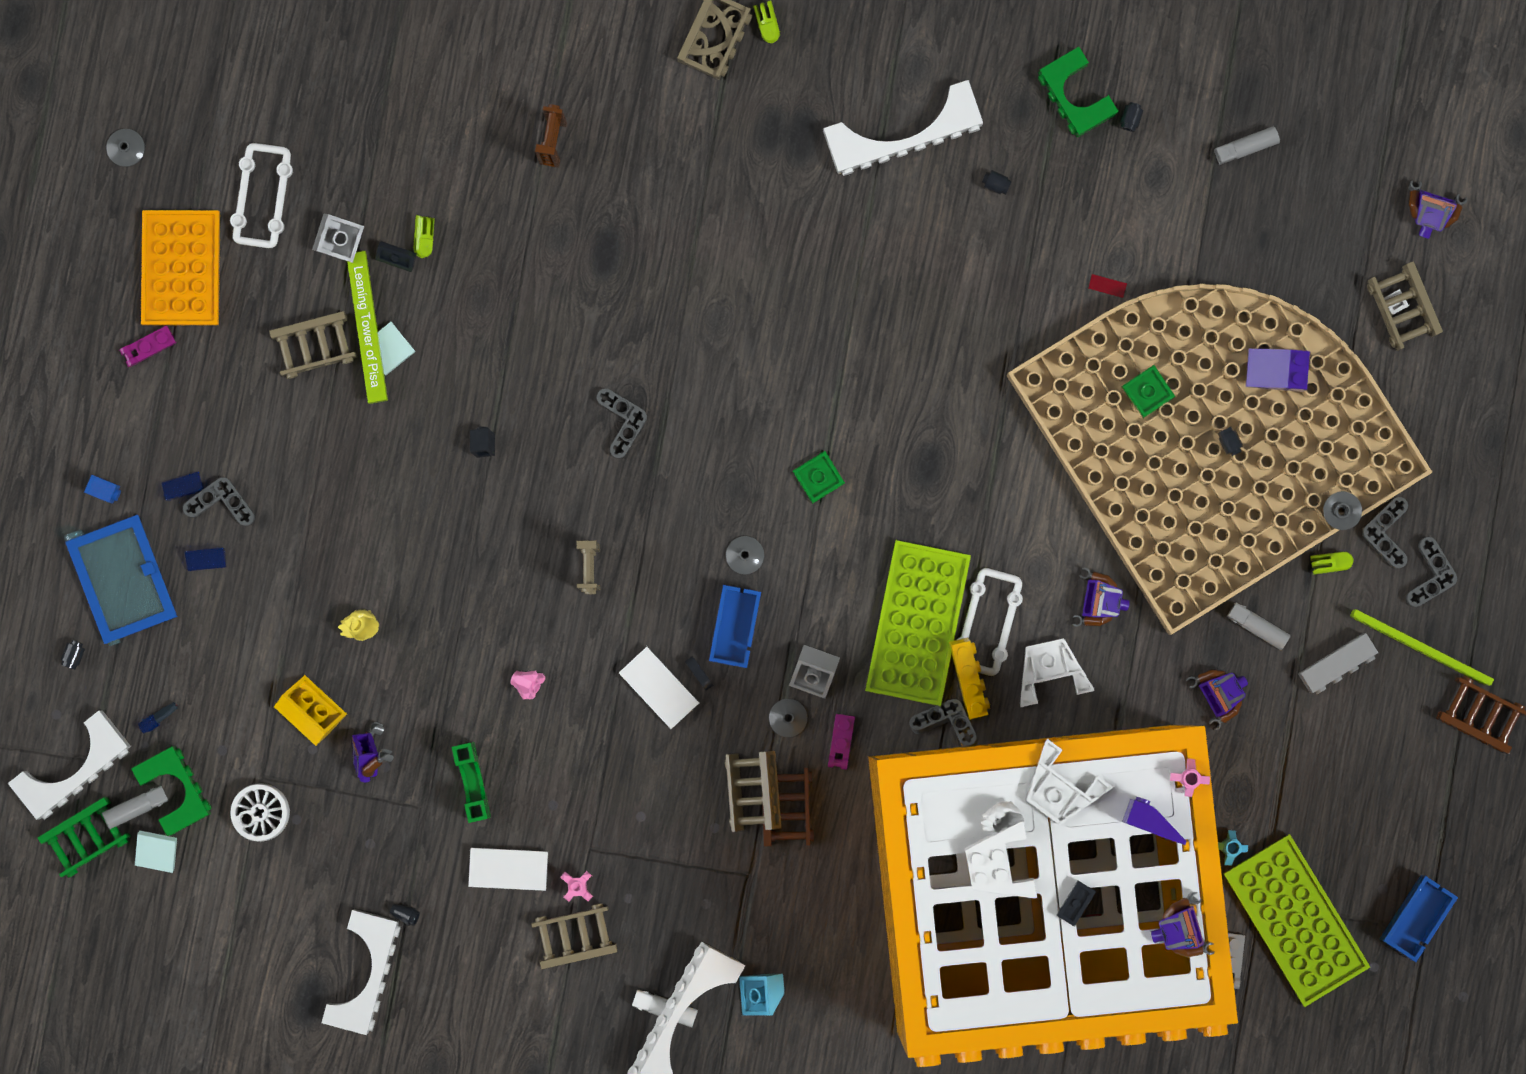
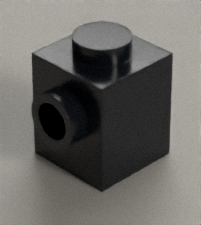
(482, 442)

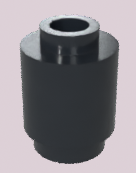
(1131, 117)
(996, 182)
(1230, 441)
(72, 654)

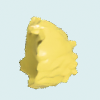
(359, 625)

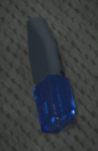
(152, 721)

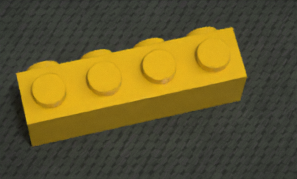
(968, 677)

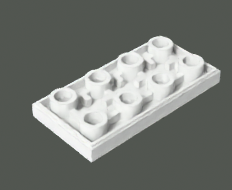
(658, 687)
(508, 869)

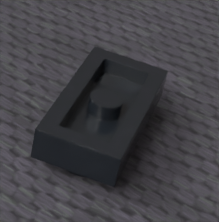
(396, 256)
(1076, 903)

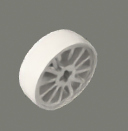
(237, 819)

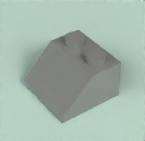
(338, 237)
(814, 671)

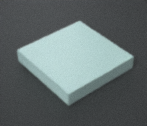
(393, 348)
(155, 851)

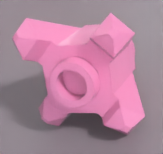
(527, 683)
(1190, 778)
(577, 886)

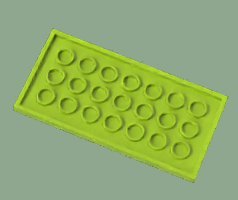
(918, 623)
(1296, 920)

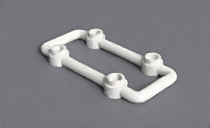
(275, 225)
(1013, 599)

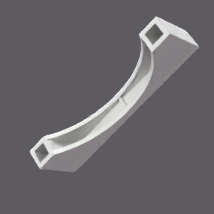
(854, 151)
(705, 971)

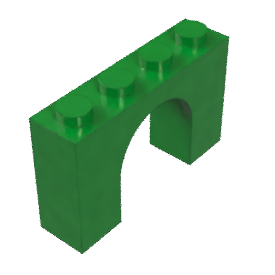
(1079, 118)
(476, 799)
(194, 806)

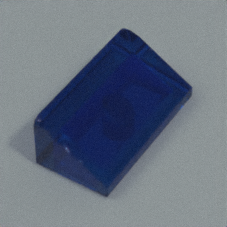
(182, 486)
(205, 559)

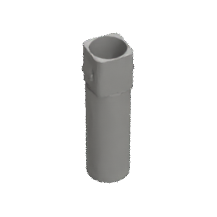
(1247, 145)
(1258, 626)
(134, 807)

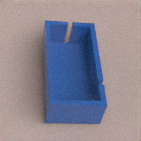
(735, 626)
(1418, 918)

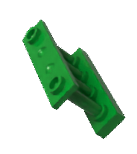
(67, 828)

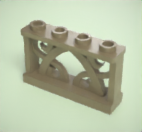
(691, 48)

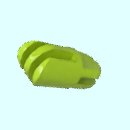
(768, 26)
(423, 236)
(1334, 562)

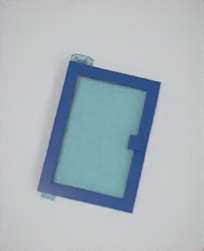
(120, 579)

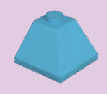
(761, 993)

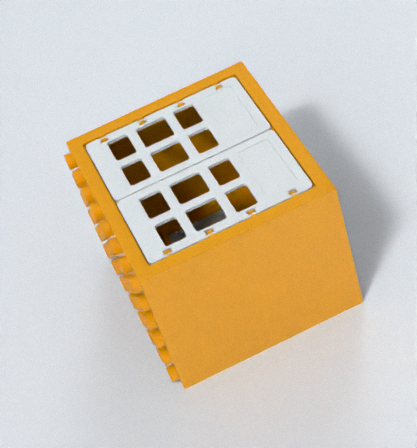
(1045, 976)

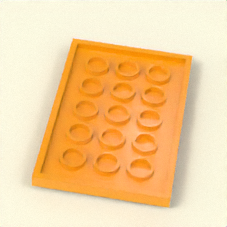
(180, 267)

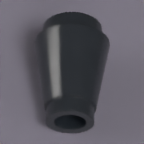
(405, 914)

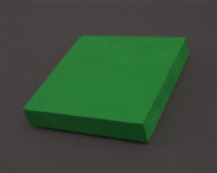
(1148, 391)
(818, 477)

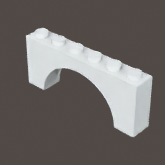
(105, 747)
(379, 936)

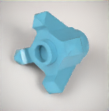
(1231, 847)

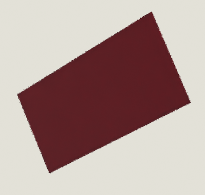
(1107, 285)

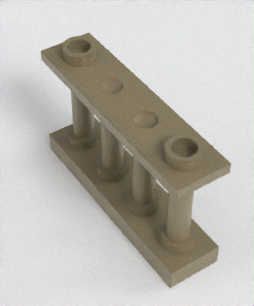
(1423, 308)
(318, 326)
(589, 550)
(770, 791)
(587, 949)

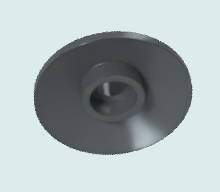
(133, 152)
(1351, 506)
(747, 565)
(778, 713)

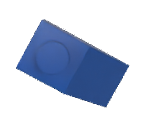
(102, 489)

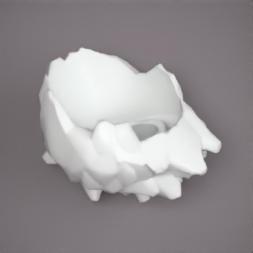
(1001, 816)

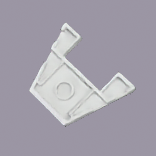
(1050, 662)
(1055, 794)
(990, 864)

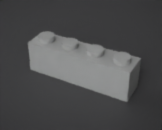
(1338, 663)

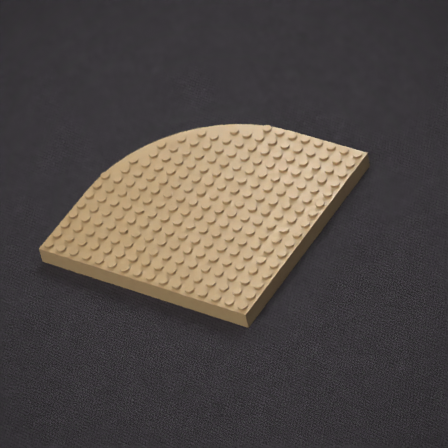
(1161, 485)

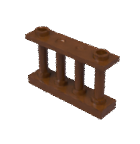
(547, 152)
(1466, 725)
(770, 835)

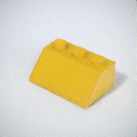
(310, 710)

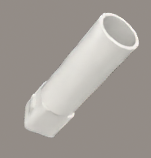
(656, 1004)

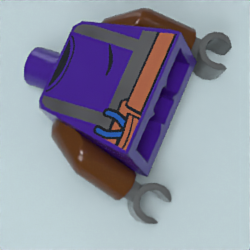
(1433, 210)
(1102, 600)
(1222, 692)
(366, 755)
(1181, 929)

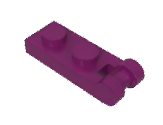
(148, 346)
(841, 740)

